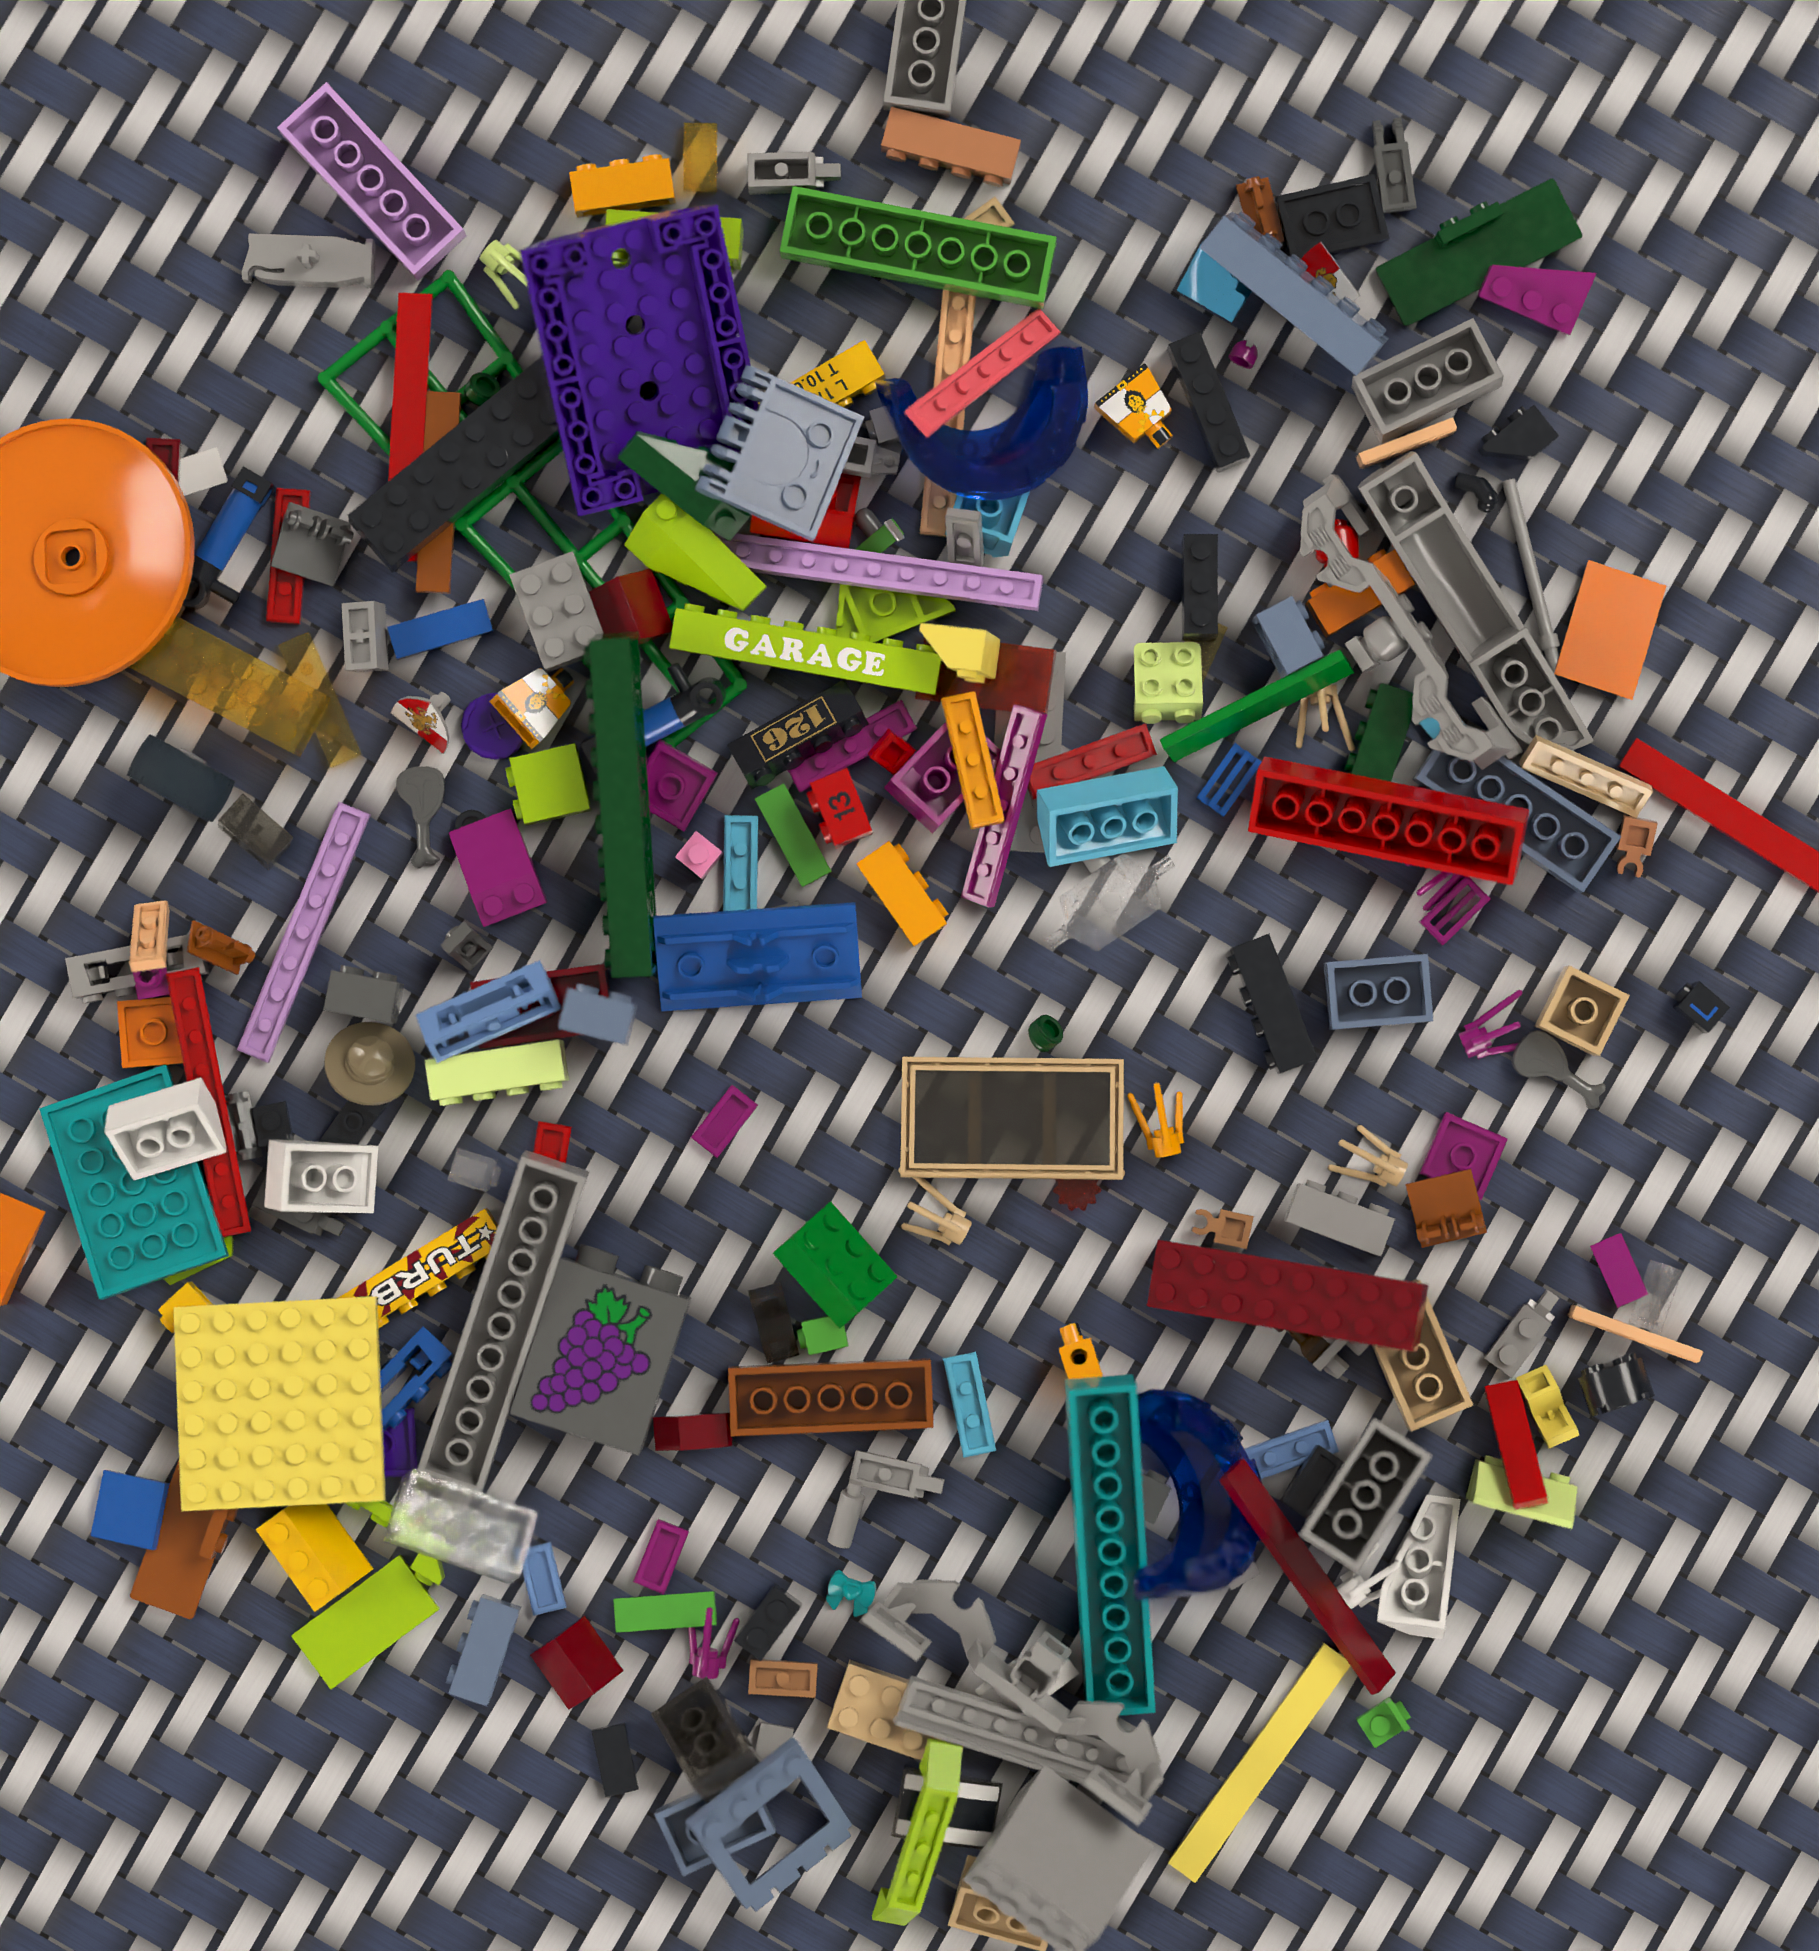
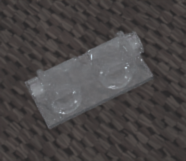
(1661, 1285)

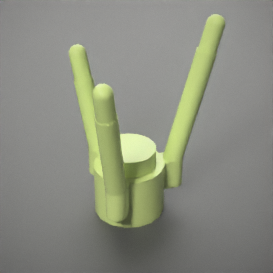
(499, 259)

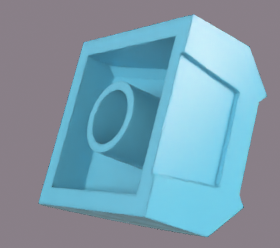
(999, 521)

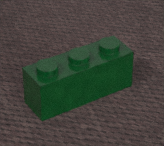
(1382, 733)

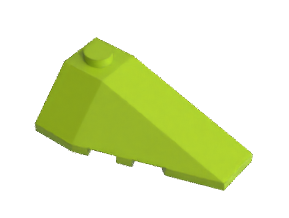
(687, 551)

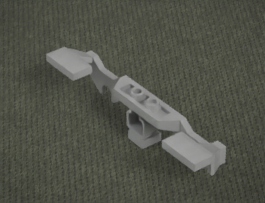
(1390, 635)
(1027, 1686)

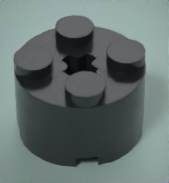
(1616, 1385)

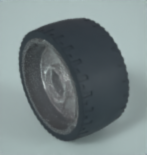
(181, 777)

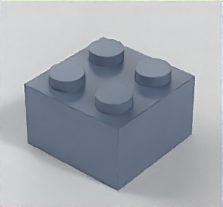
(1288, 636)
(597, 1015)

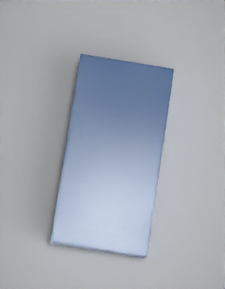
(543, 1579)

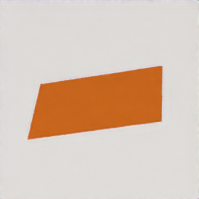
(1610, 629)

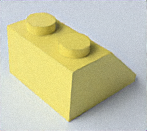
(965, 650)

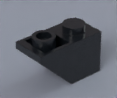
(1522, 438)

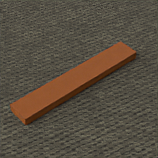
(436, 558)

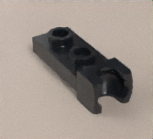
(353, 1123)

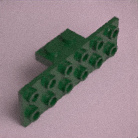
(1462, 251)

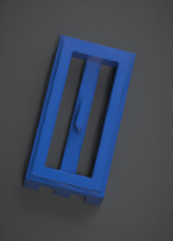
(1245, 756)

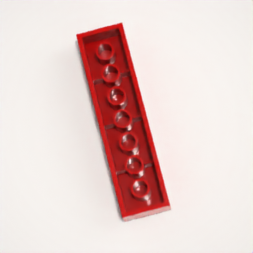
(1388, 820)

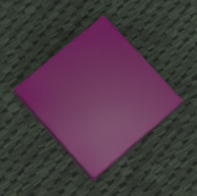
(676, 784)
(1461, 1147)

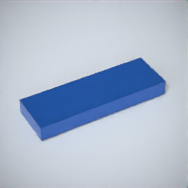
(440, 629)

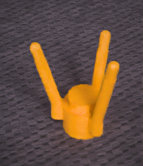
(1166, 1140)

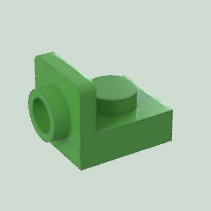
(1384, 1721)

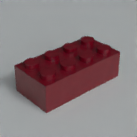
(547, 1027)

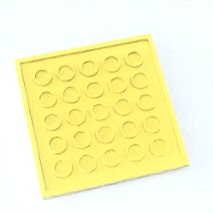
(279, 1403)

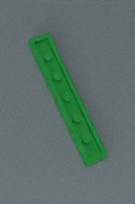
(1257, 705)

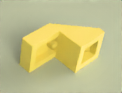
(1547, 1406)

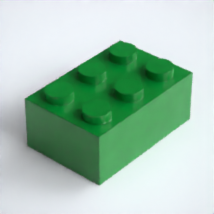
(835, 1265)

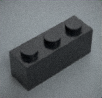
(1200, 587)

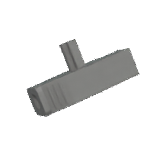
(309, 261)

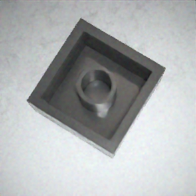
(364, 996)

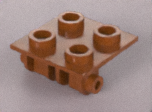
(1446, 1208)

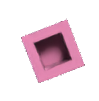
(699, 855)

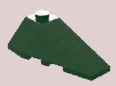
(676, 472)

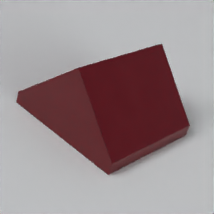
(632, 605)
(577, 1662)

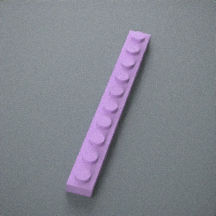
(887, 571)

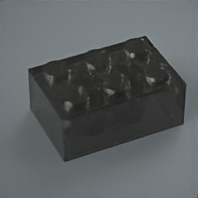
(706, 1739)

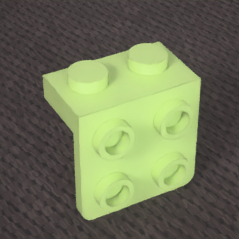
(1168, 682)

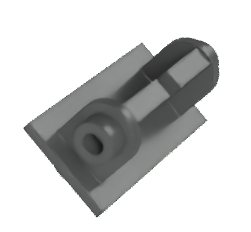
(243, 1125)

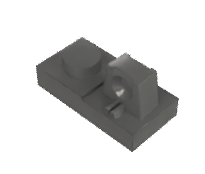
(466, 946)

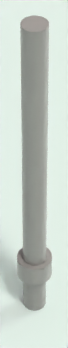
(1547, 641)

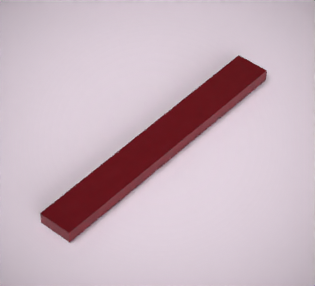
(1307, 1576)

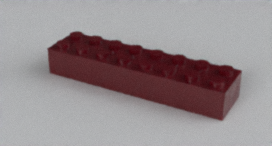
(1288, 1295)

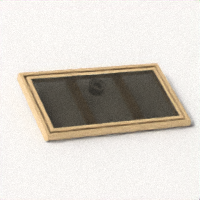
(1012, 1118)

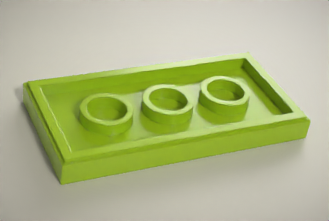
(365, 1622)

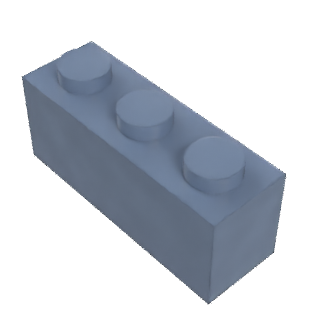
(483, 1649)

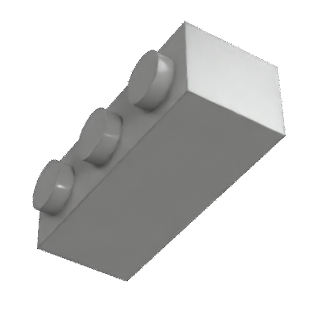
(1340, 1217)

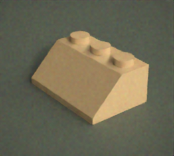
(983, 1917)

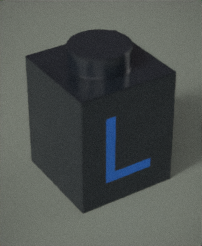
(1700, 1006)

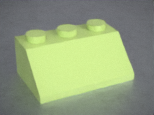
(1490, 1489)

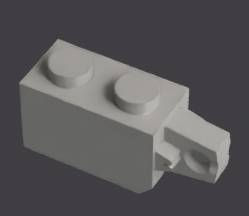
(781, 170)

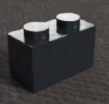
(767, 1622)

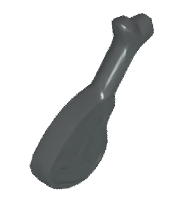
(424, 792)
(1542, 1056)

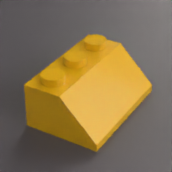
(314, 1551)

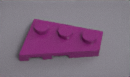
(1539, 294)

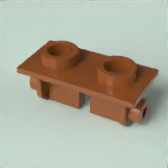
(1259, 204)
(218, 948)

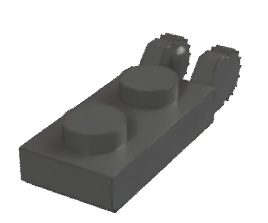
(1393, 169)

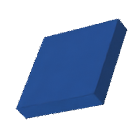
(129, 1509)

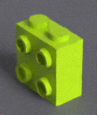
(548, 785)

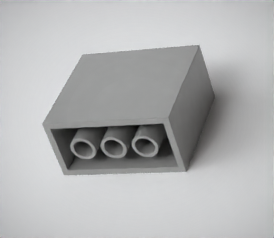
(1365, 1496)
(1058, 1862)

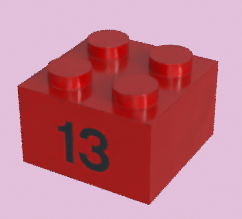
(840, 808)

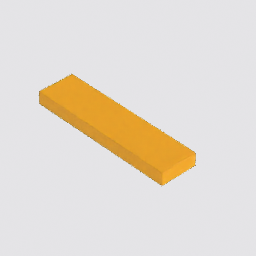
(972, 760)

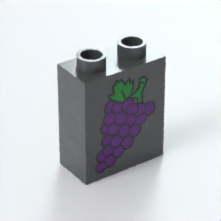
(602, 1350)

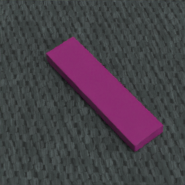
(854, 748)

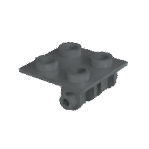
(311, 544)

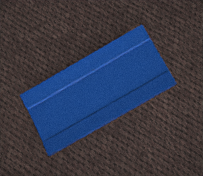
(757, 956)

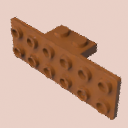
(184, 1556)

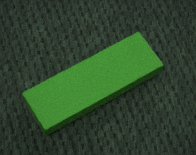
(793, 835)
(663, 1611)

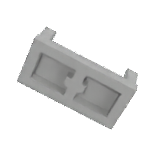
(365, 636)

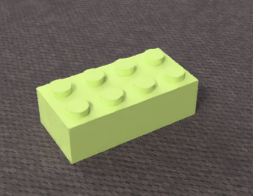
(497, 1070)

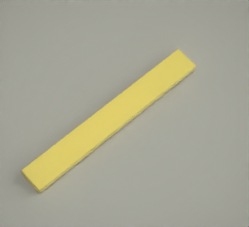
(1259, 1763)

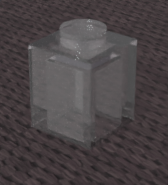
(474, 1170)

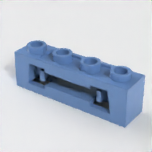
(488, 1011)

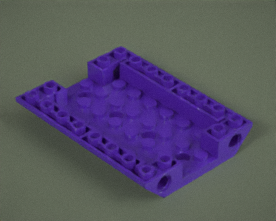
(594, 368)

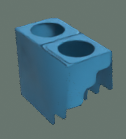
(1213, 286)

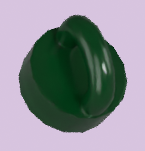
(481, 388)
(1045, 1033)

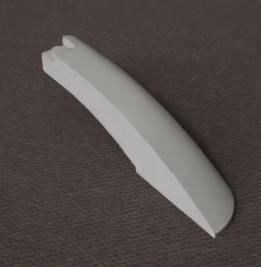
(1471, 604)

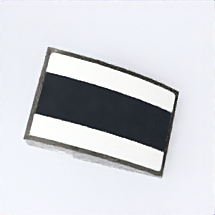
(972, 1815)

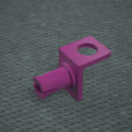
(151, 983)

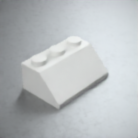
(165, 1129)

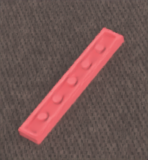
(982, 372)

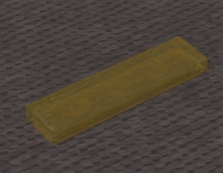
(333, 728)

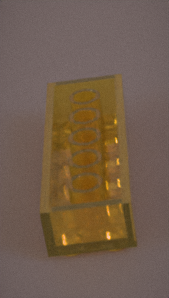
(235, 685)

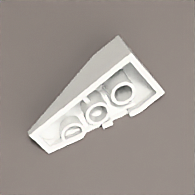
(1418, 1592)

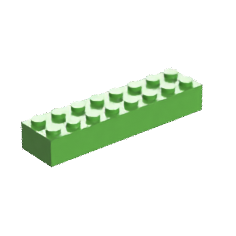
(918, 247)

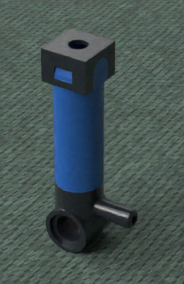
(224, 536)
(675, 710)

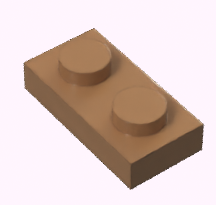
(783, 1678)

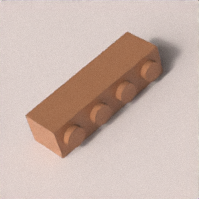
(950, 146)

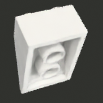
(321, 1177)

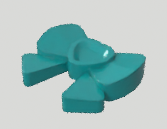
(861, 1592)

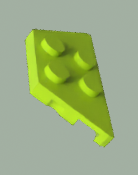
(885, 612)

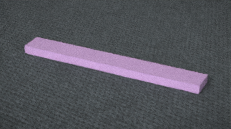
(303, 932)

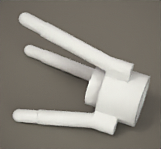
(1356, 1590)

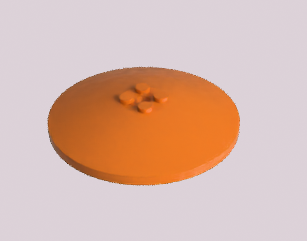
(125, 513)

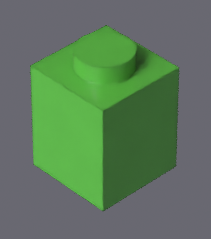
(821, 1335)

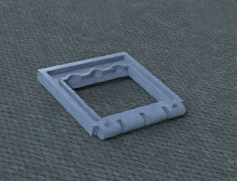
(748, 1796)

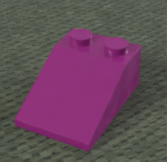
(930, 780)
(497, 867)

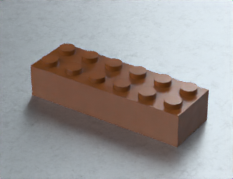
(830, 1397)

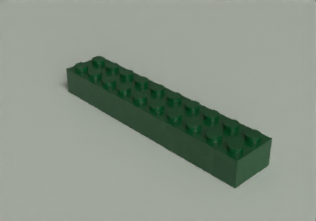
(623, 803)

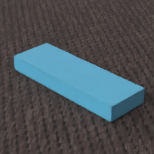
(740, 862)
(969, 1404)

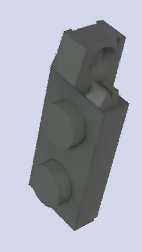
(308, 1221)

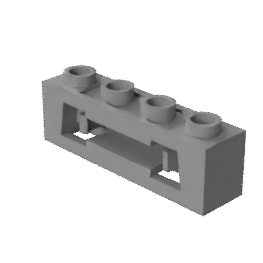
(83, 978)

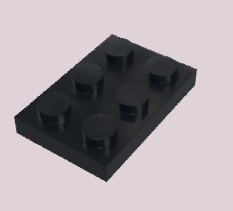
(1336, 214)

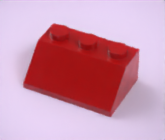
(837, 522)

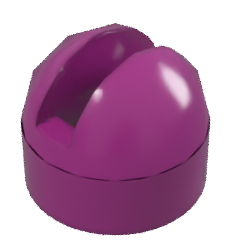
(1243, 355)

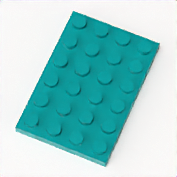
(125, 1225)

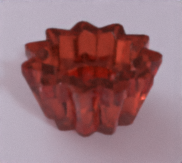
(1077, 1192)

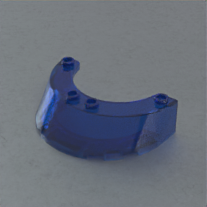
(1009, 455)
(1212, 1534)

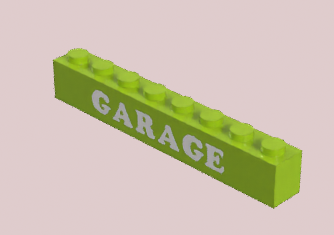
(804, 650)

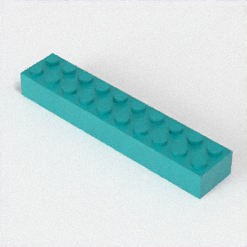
(1109, 1541)

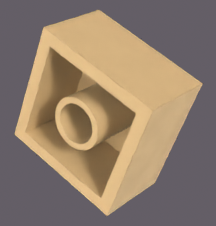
(1582, 1010)

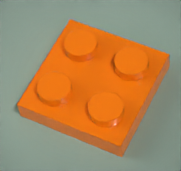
(148, 1033)

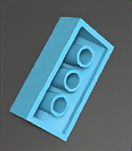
(1107, 816)

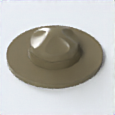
(369, 1063)

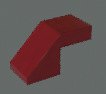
(692, 1432)

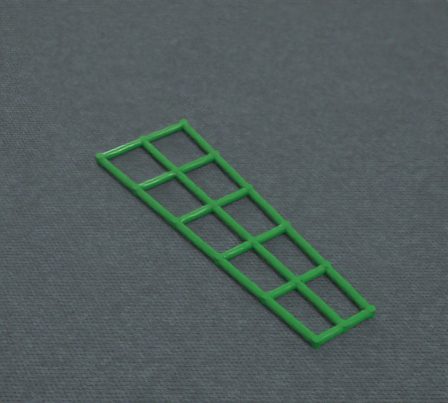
(515, 482)

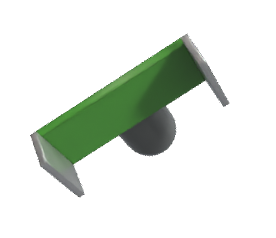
(878, 535)

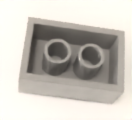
(557, 610)

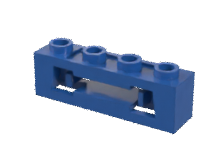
(417, 1387)

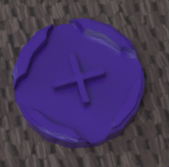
(488, 731)

